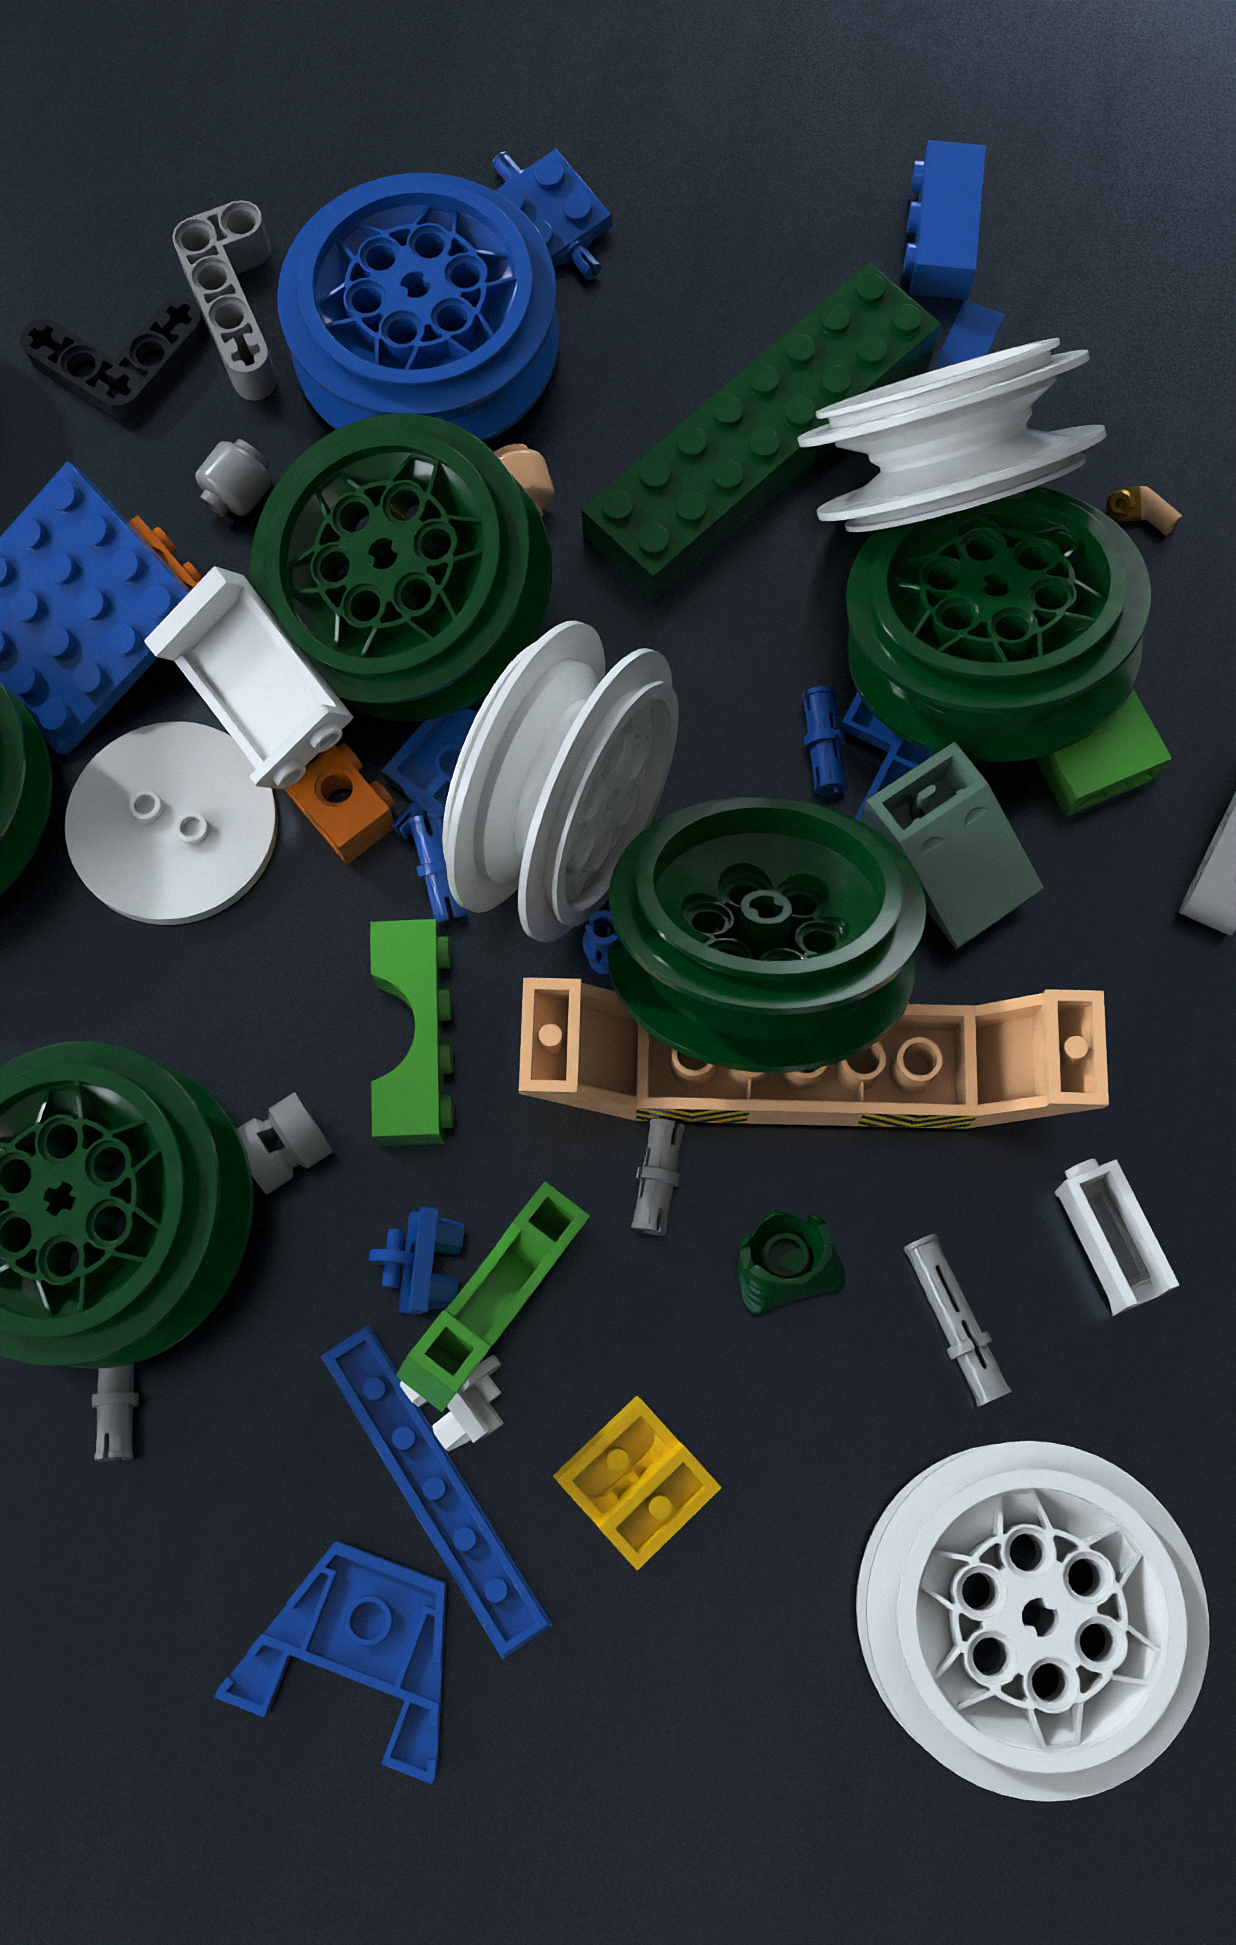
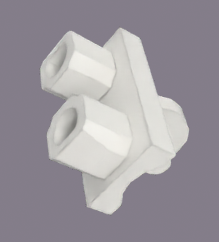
(470, 1409)

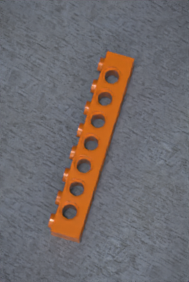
(347, 825)

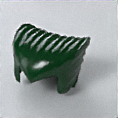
(787, 1262)

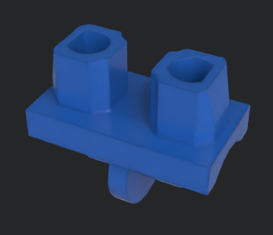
(424, 1237)

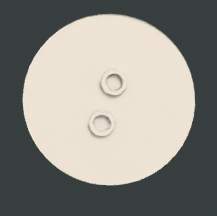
(170, 824)

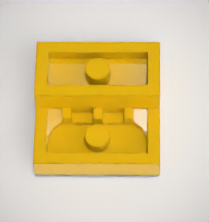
(637, 1482)

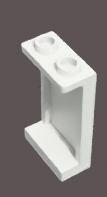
(252, 677)

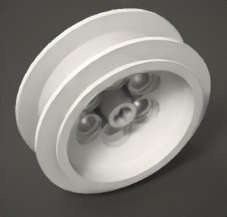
(952, 438)
(558, 779)
(920, 1634)

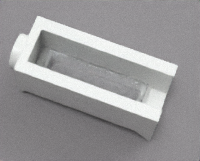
(1115, 1235)

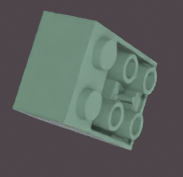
(956, 843)

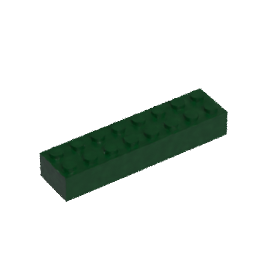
(744, 439)

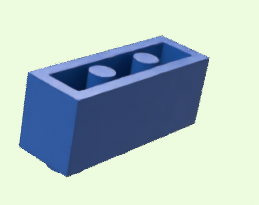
(945, 220)

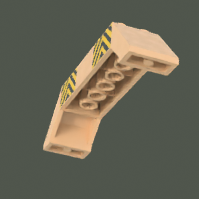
(927, 1072)

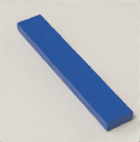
(437, 1493)

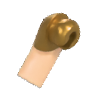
(1142, 504)

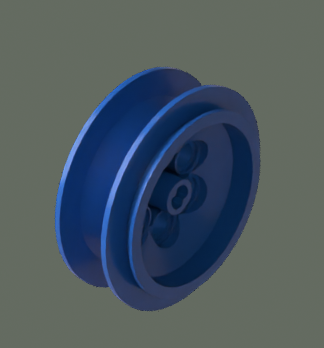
(425, 262)

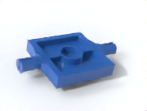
(558, 206)
(427, 765)

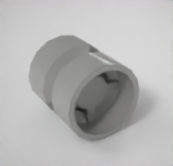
(298, 1132)

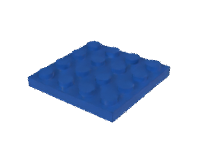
(77, 606)

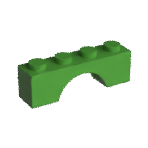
(411, 1099)
(492, 1297)

